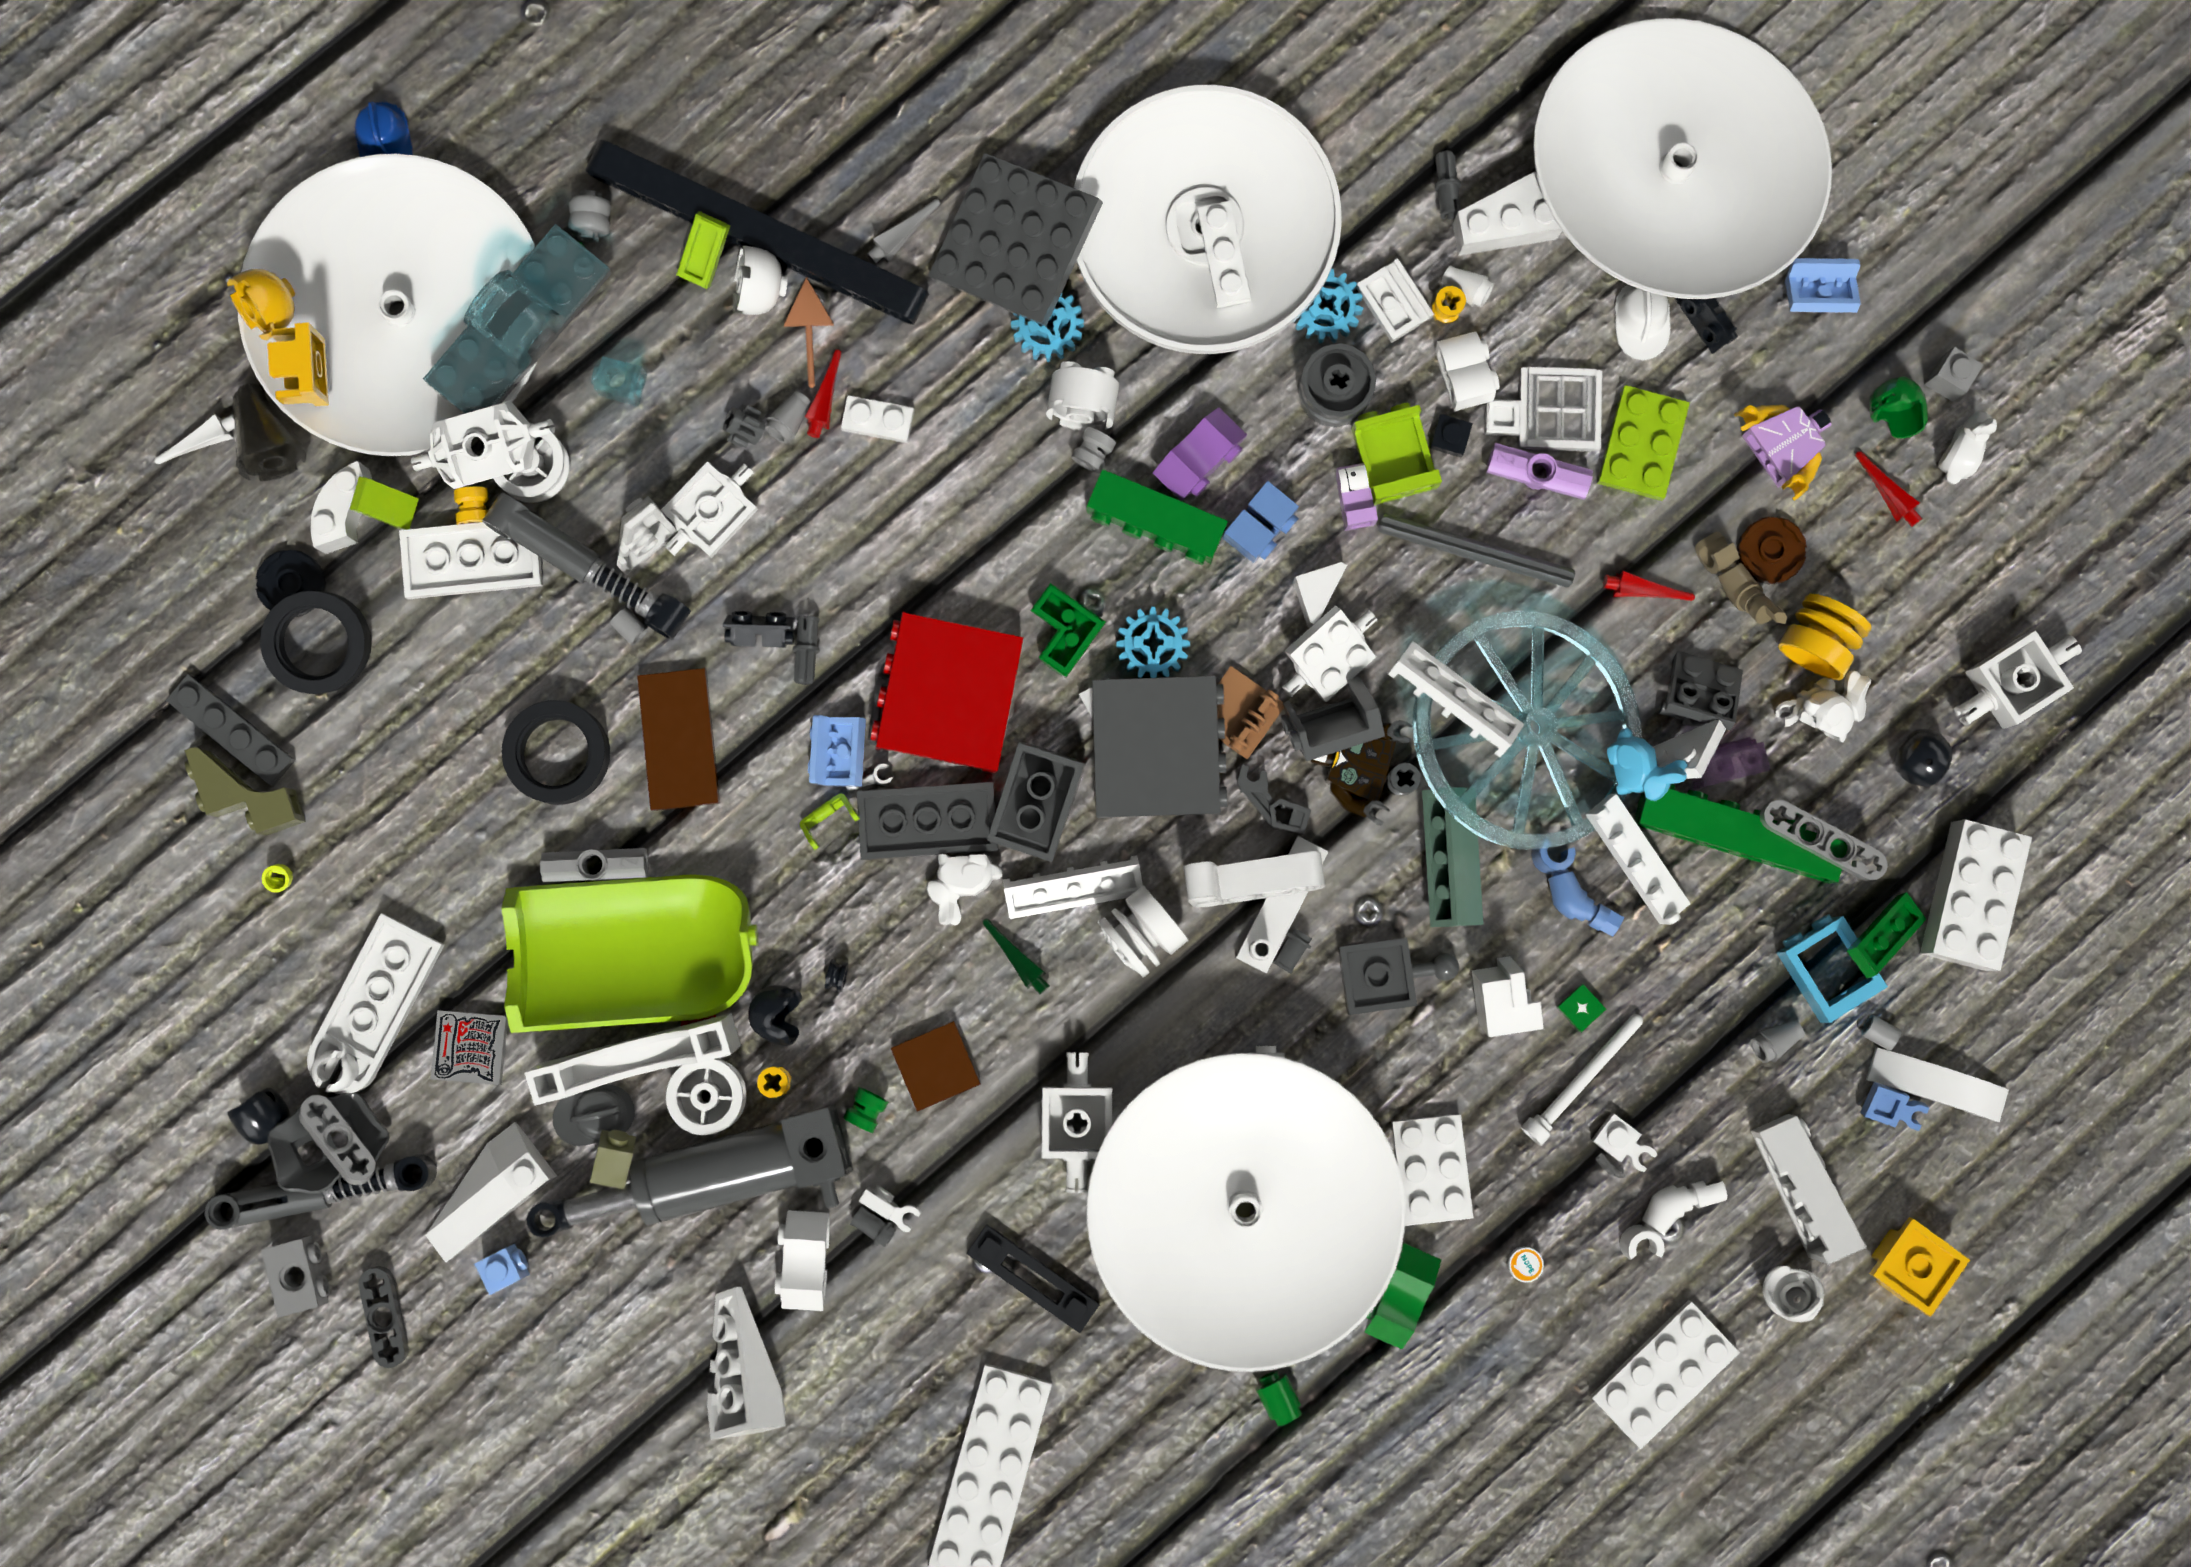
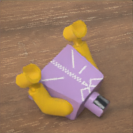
(1786, 443)

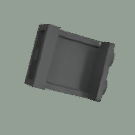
(1334, 725)

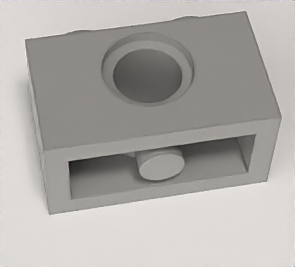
(287, 1294)

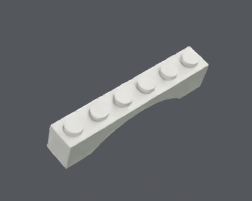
(652, 1052)

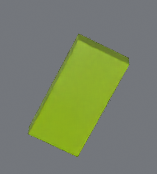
(703, 250)
(383, 503)

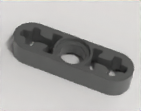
(396, 1340)

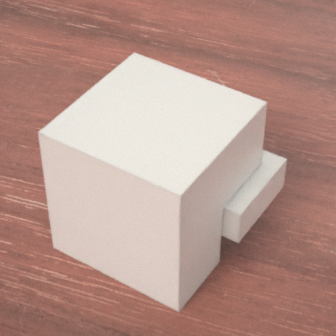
(1503, 1000)

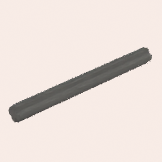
(1476, 550)

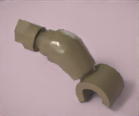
(1736, 580)

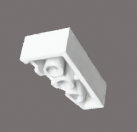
(1807, 1190)

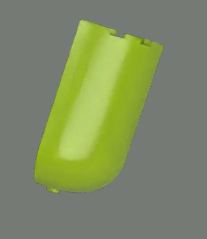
(625, 951)

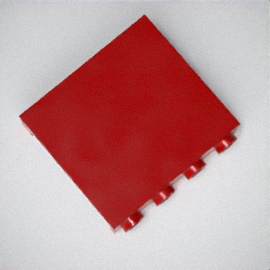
(947, 692)

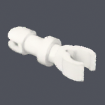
(1796, 705)

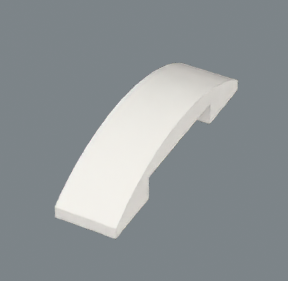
(1937, 1084)

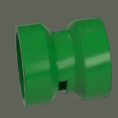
(865, 1110)

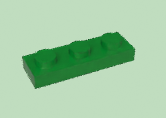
(1886, 935)

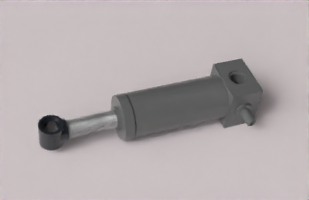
(717, 1174)

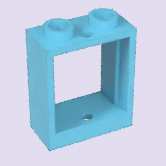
(1847, 1000)

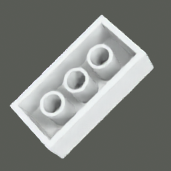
(1976, 895)

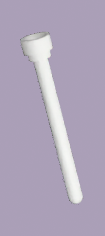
(1540, 1126)

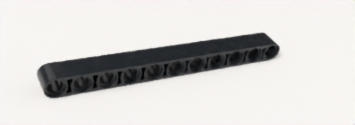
(754, 229)

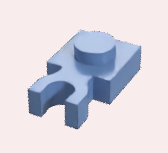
(1891, 1105)

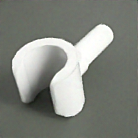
(872, 779)

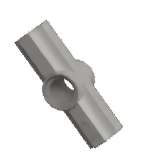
(573, 865)

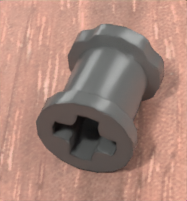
(1413, 780)

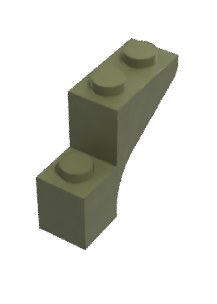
(225, 792)

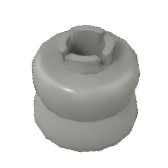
(589, 216)

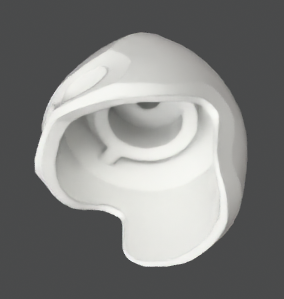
(1785, 1285)

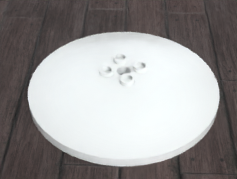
(1194, 152)

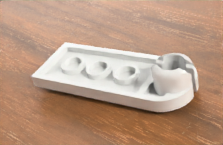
(372, 1006)

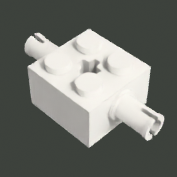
(2039, 685)
(1059, 1105)

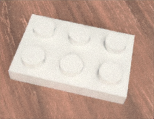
(1433, 1169)

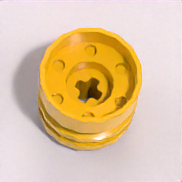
(1825, 636)

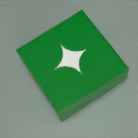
(1581, 1008)

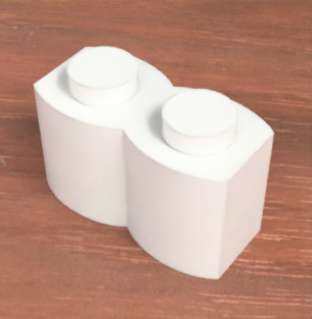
(1466, 370)

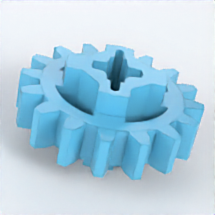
(1334, 318)
(1060, 319)
(1169, 643)

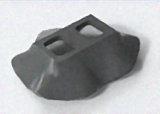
(290, 1134)

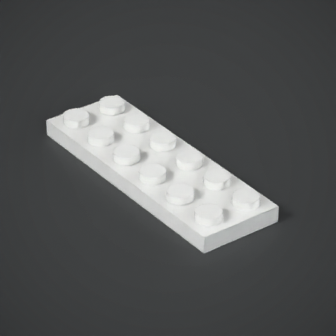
(990, 1469)

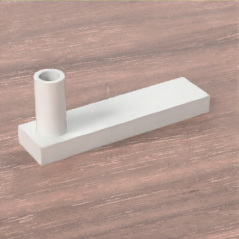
(1274, 920)

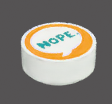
(1525, 1264)

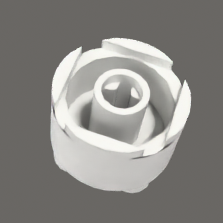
(1082, 396)

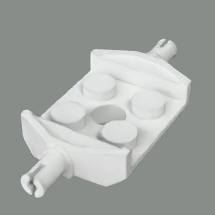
(506, 440)

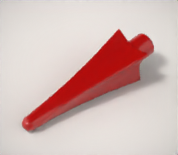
(820, 409)
(1898, 501)
(1633, 586)

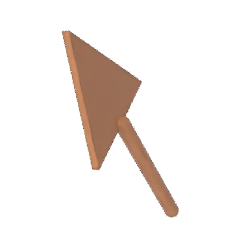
(808, 312)

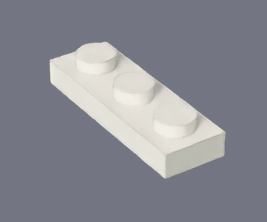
(1224, 254)

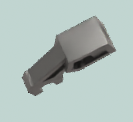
(1259, 797)

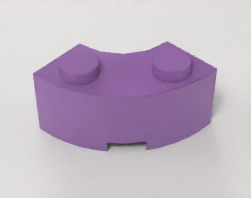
(1200, 454)

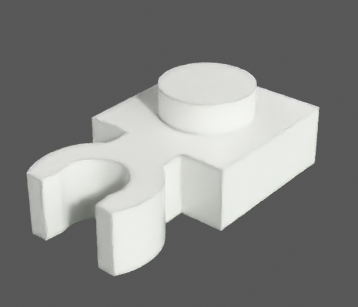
(1620, 1140)

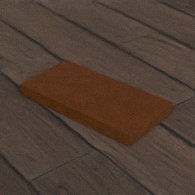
(678, 739)

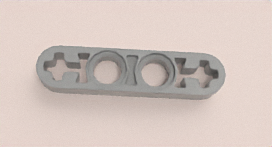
(1821, 844)

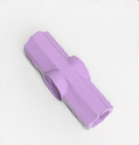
(1561, 476)

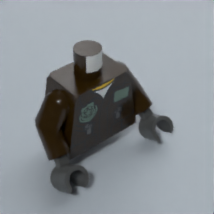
(1360, 772)

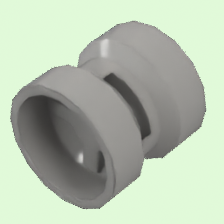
(1093, 450)

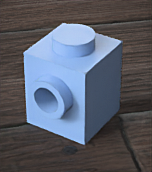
(502, 1268)

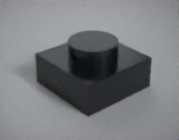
(1451, 435)

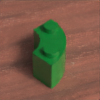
(1404, 1298)

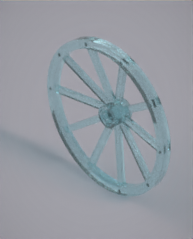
(1543, 716)

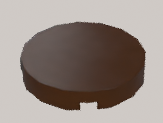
(1772, 550)

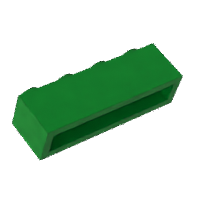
(1156, 517)

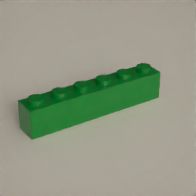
(1734, 832)

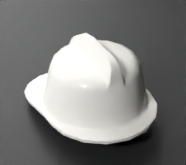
(1642, 322)

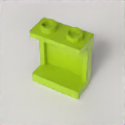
(1395, 453)

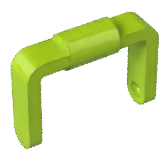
(822, 813)

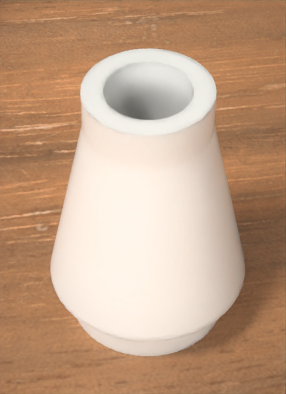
(1474, 286)

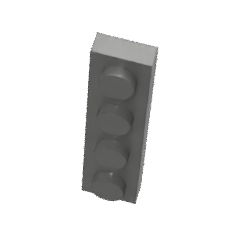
(230, 730)

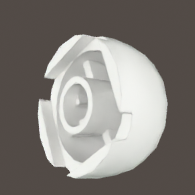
(757, 282)

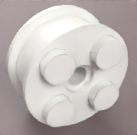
(546, 476)
(726, 1101)

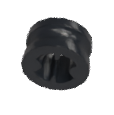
(836, 975)

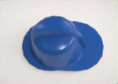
(382, 130)

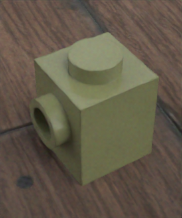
(613, 1159)

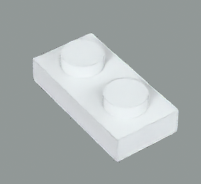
(877, 419)

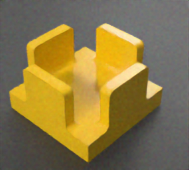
(301, 361)
(1917, 1266)

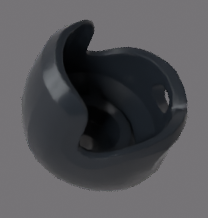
(1913, 753)
(769, 1011)
(259, 1115)

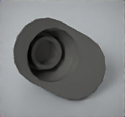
(585, 1114)

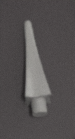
(891, 241)

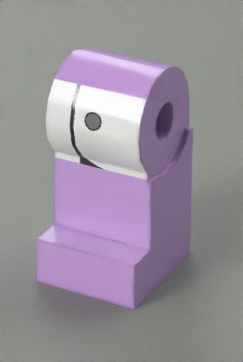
(1355, 497)

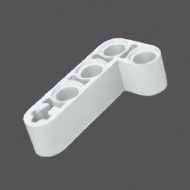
(1254, 879)

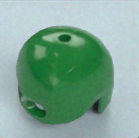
(1901, 405)

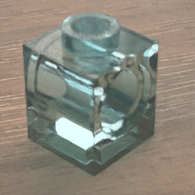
(632, 388)

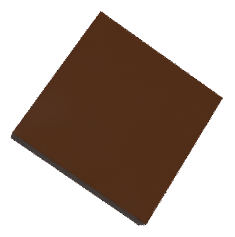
(935, 1066)

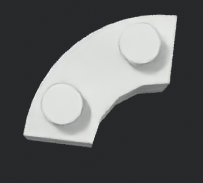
(331, 518)
(804, 1260)

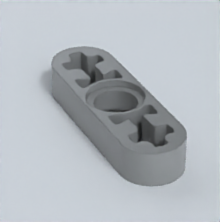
(330, 1113)

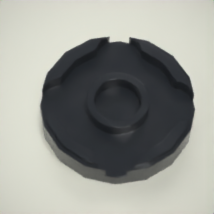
(288, 574)

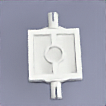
(709, 509)
(1330, 653)

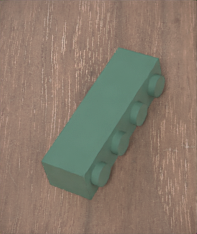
(1451, 866)

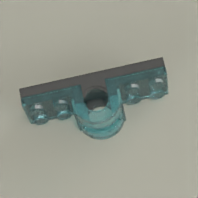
(516, 322)

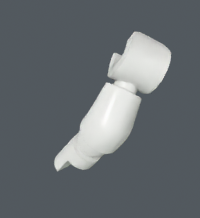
(1664, 1210)

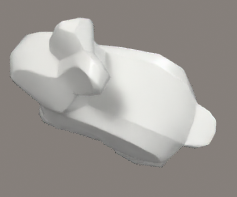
(1967, 447)
(1837, 712)
(958, 878)

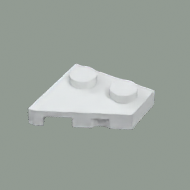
(1694, 747)

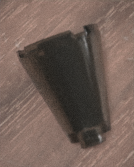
(263, 436)

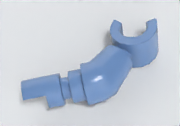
(1570, 897)

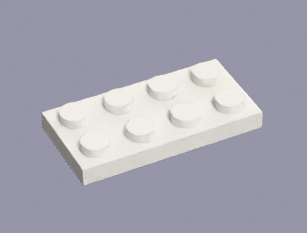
(464, 561)
(1664, 1374)

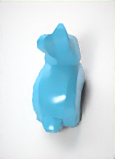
(1638, 770)

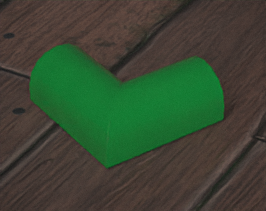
(1075, 628)

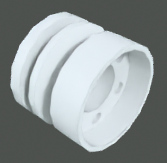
(1142, 931)

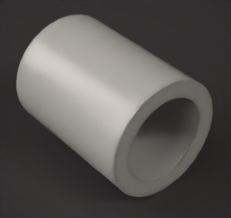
(629, 626)
(1881, 1032)

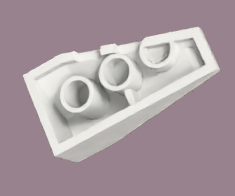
(642, 533)
(495, 1185)
(745, 1385)

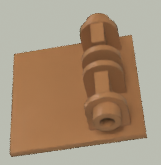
(1247, 712)

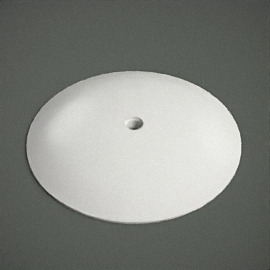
(1693, 96)
(351, 249)
(1262, 1284)

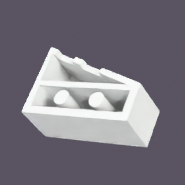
(1506, 219)

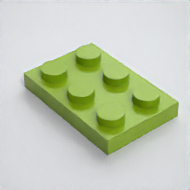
(1643, 443)

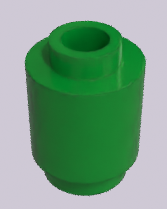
(1279, 1398)

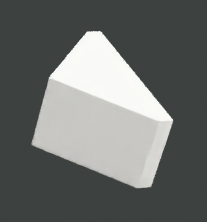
(1316, 589)

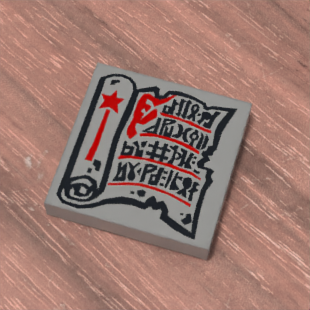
(469, 1047)

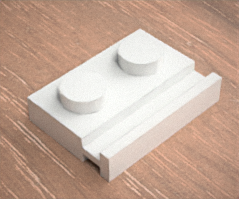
(1394, 300)

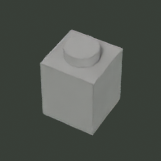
(1954, 374)

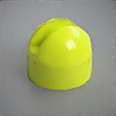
(277, 884)

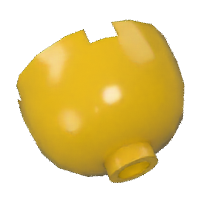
(263, 300)

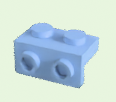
(1823, 285)
(837, 751)

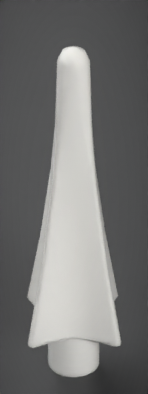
(209, 433)

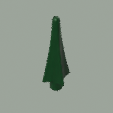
(1027, 970)

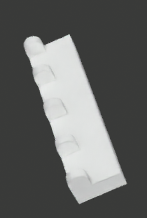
(1458, 697)
(1638, 859)
(1072, 888)

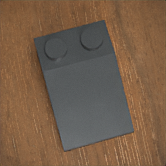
(1036, 801)

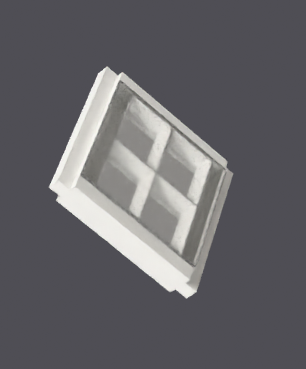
(1560, 409)

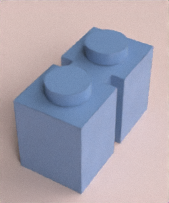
(1272, 510)

